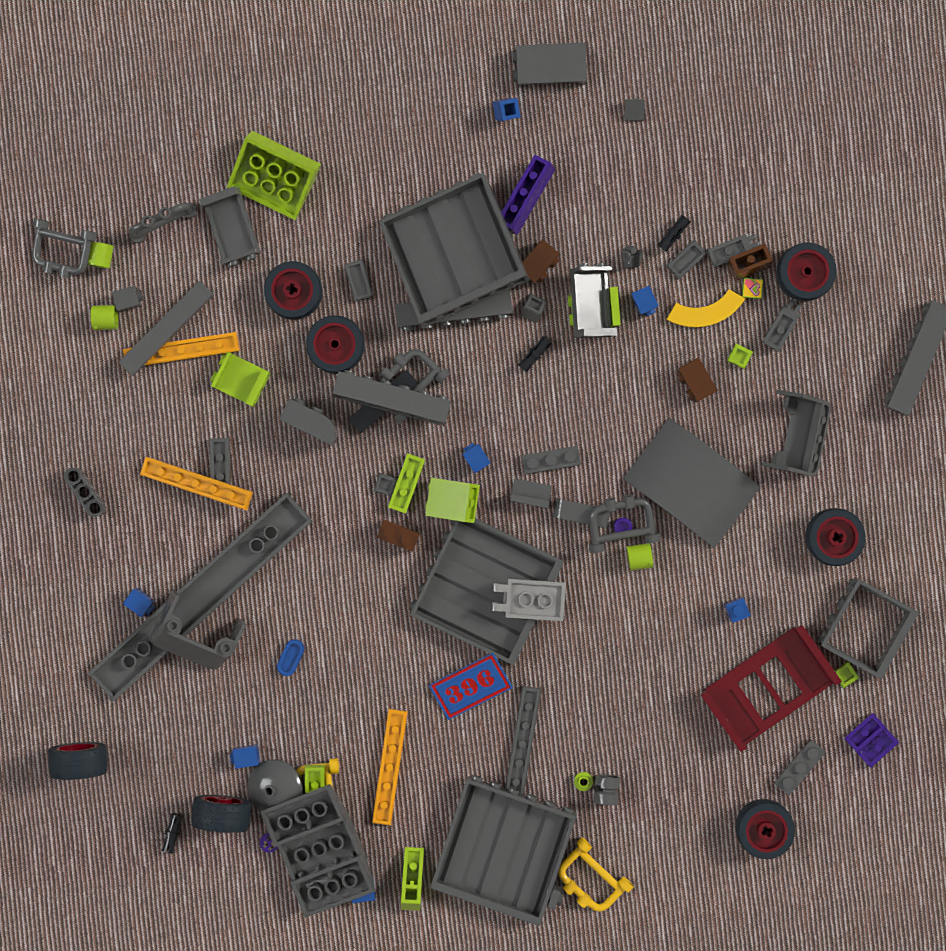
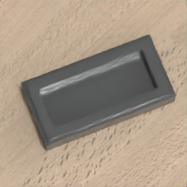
(686, 259)
(358, 280)

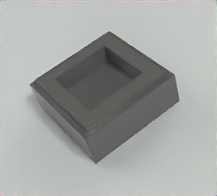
(385, 484)

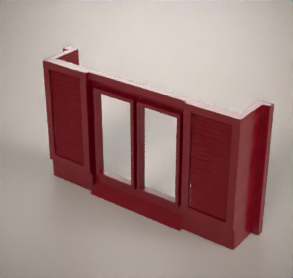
(800, 659)

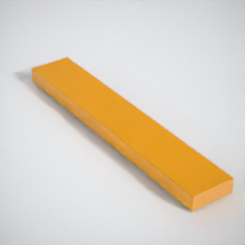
(195, 348)
(196, 483)
(389, 767)

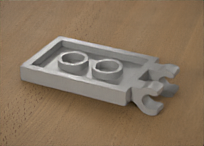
(531, 599)

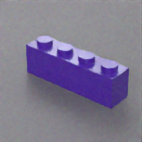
(527, 193)

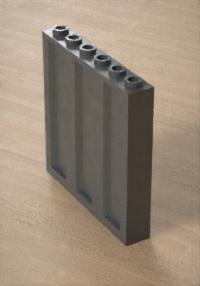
(453, 249)
(461, 587)
(504, 850)

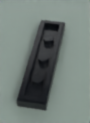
(367, 415)

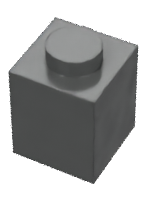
(127, 298)

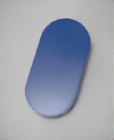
(290, 657)

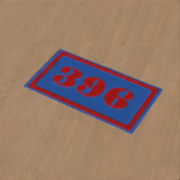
(470, 686)

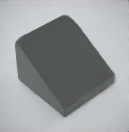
(634, 109)
(533, 308)

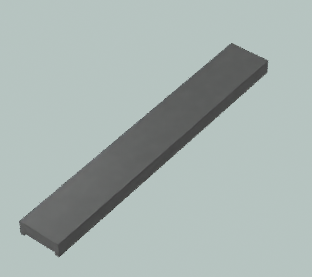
(204, 593)

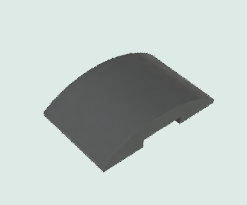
(692, 482)
(319, 850)

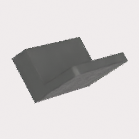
(530, 493)

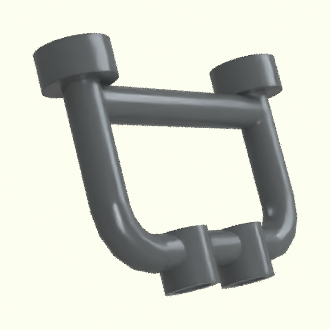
(138, 231)
(50, 266)
(400, 360)
(611, 505)

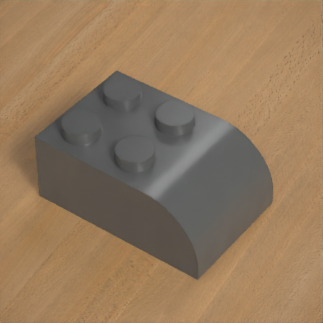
(309, 420)

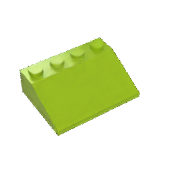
(273, 174)

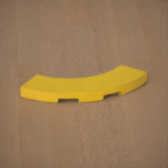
(706, 315)

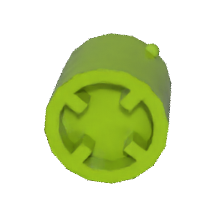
(100, 255)
(104, 317)
(639, 556)

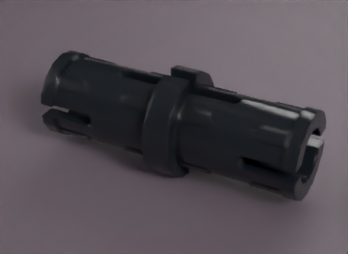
(674, 233)
(534, 354)
(172, 833)

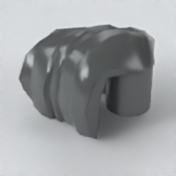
(631, 256)

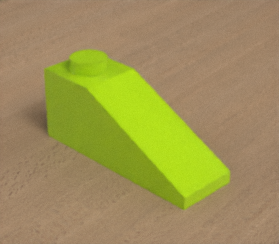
(412, 879)

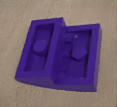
(871, 740)

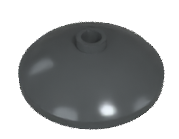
(279, 777)

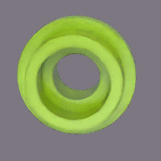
(581, 775)

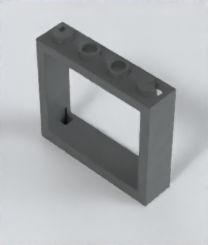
(893, 645)

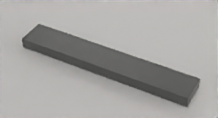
(166, 328)
(523, 738)

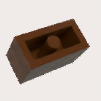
(540, 260)
(750, 262)
(696, 380)
(398, 535)

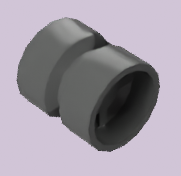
(606, 789)

